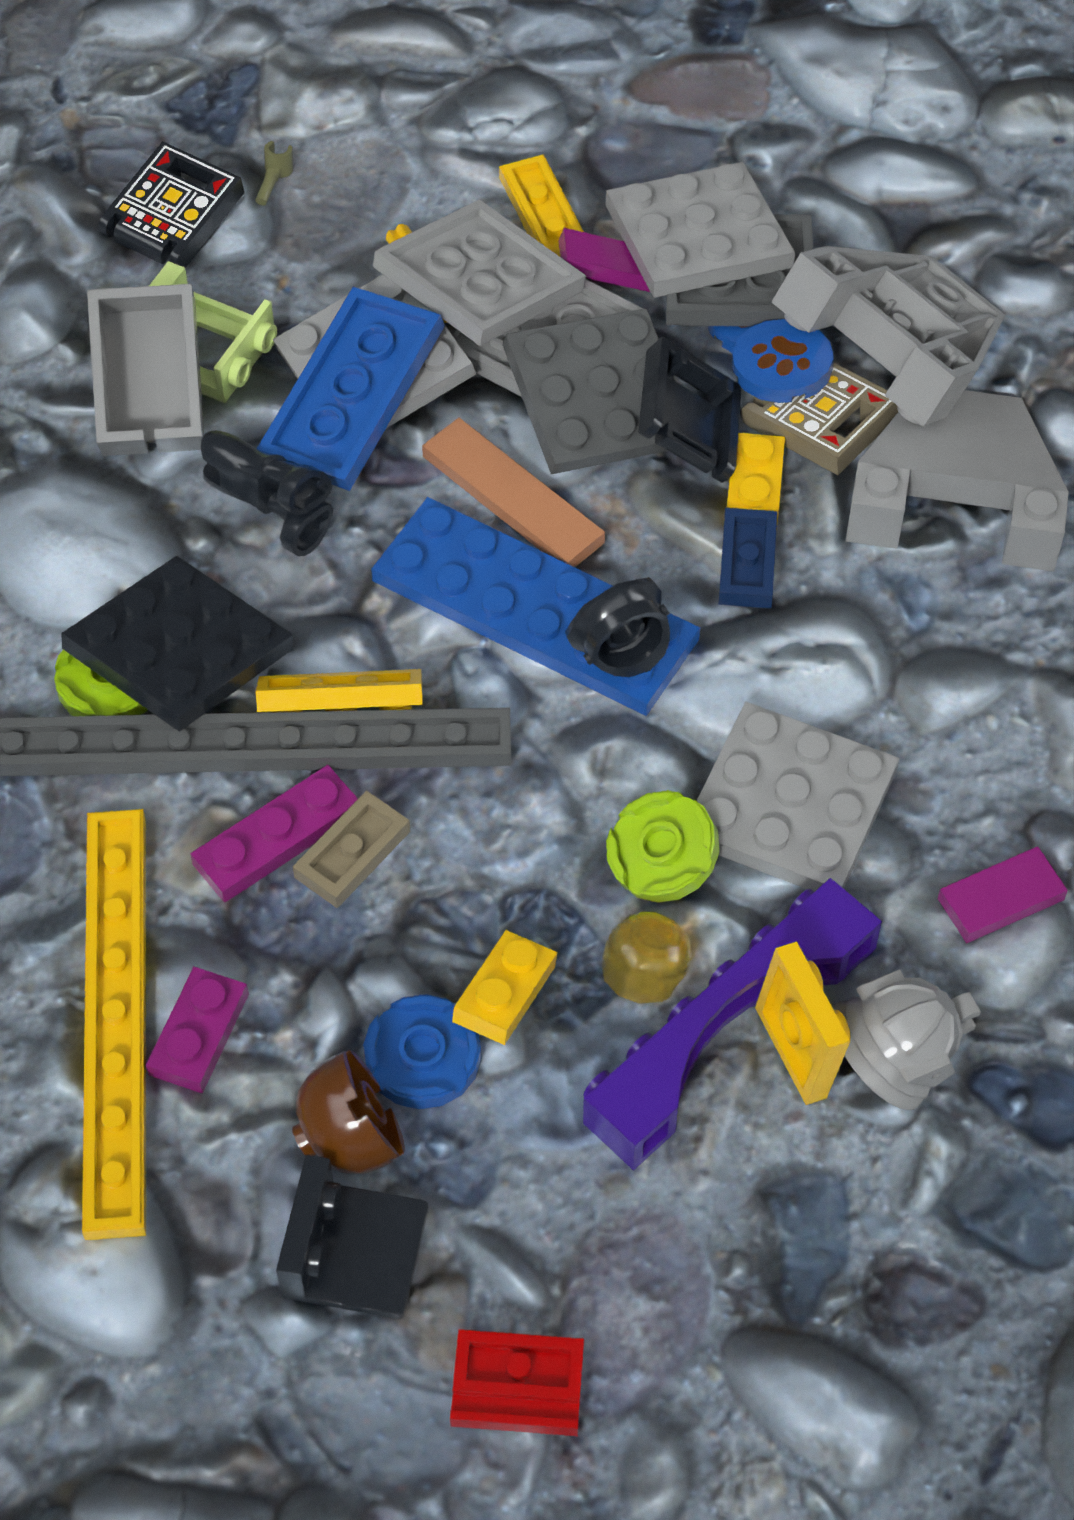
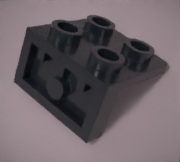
(350, 1245)

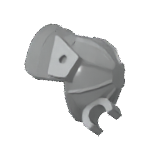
(905, 1035)

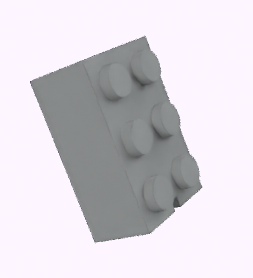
(145, 369)

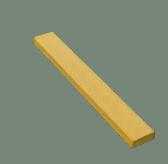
(115, 1027)

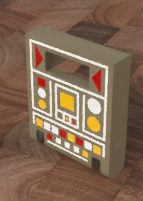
(812, 421)

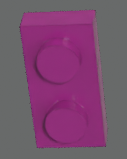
(197, 1029)

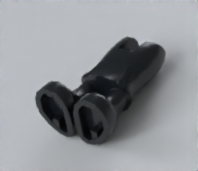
(271, 486)

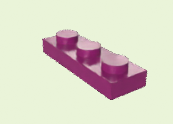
(273, 834)

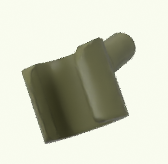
(276, 167)

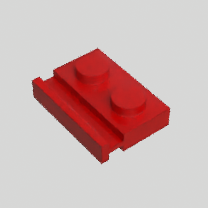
(517, 1382)

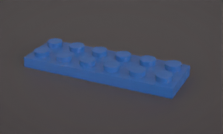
(514, 598)

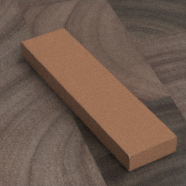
(513, 493)

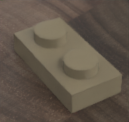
(351, 849)

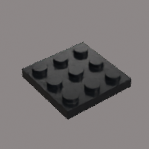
(177, 642)

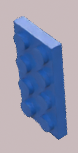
(353, 385)

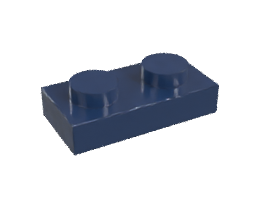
(748, 558)

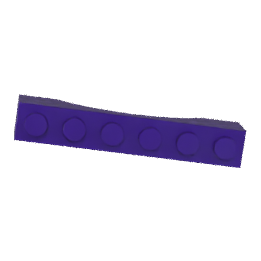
(639, 1100)

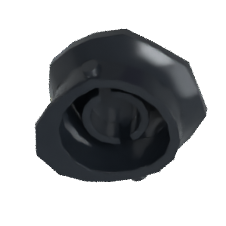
(622, 628)

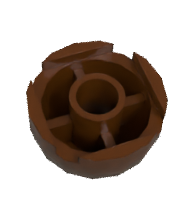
(344, 1117)

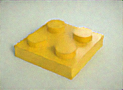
(802, 1022)

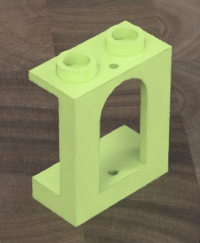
(250, 334)

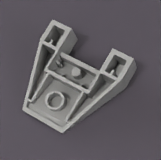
(900, 312)
(976, 456)

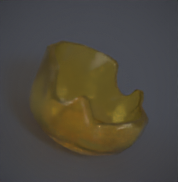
(646, 957)

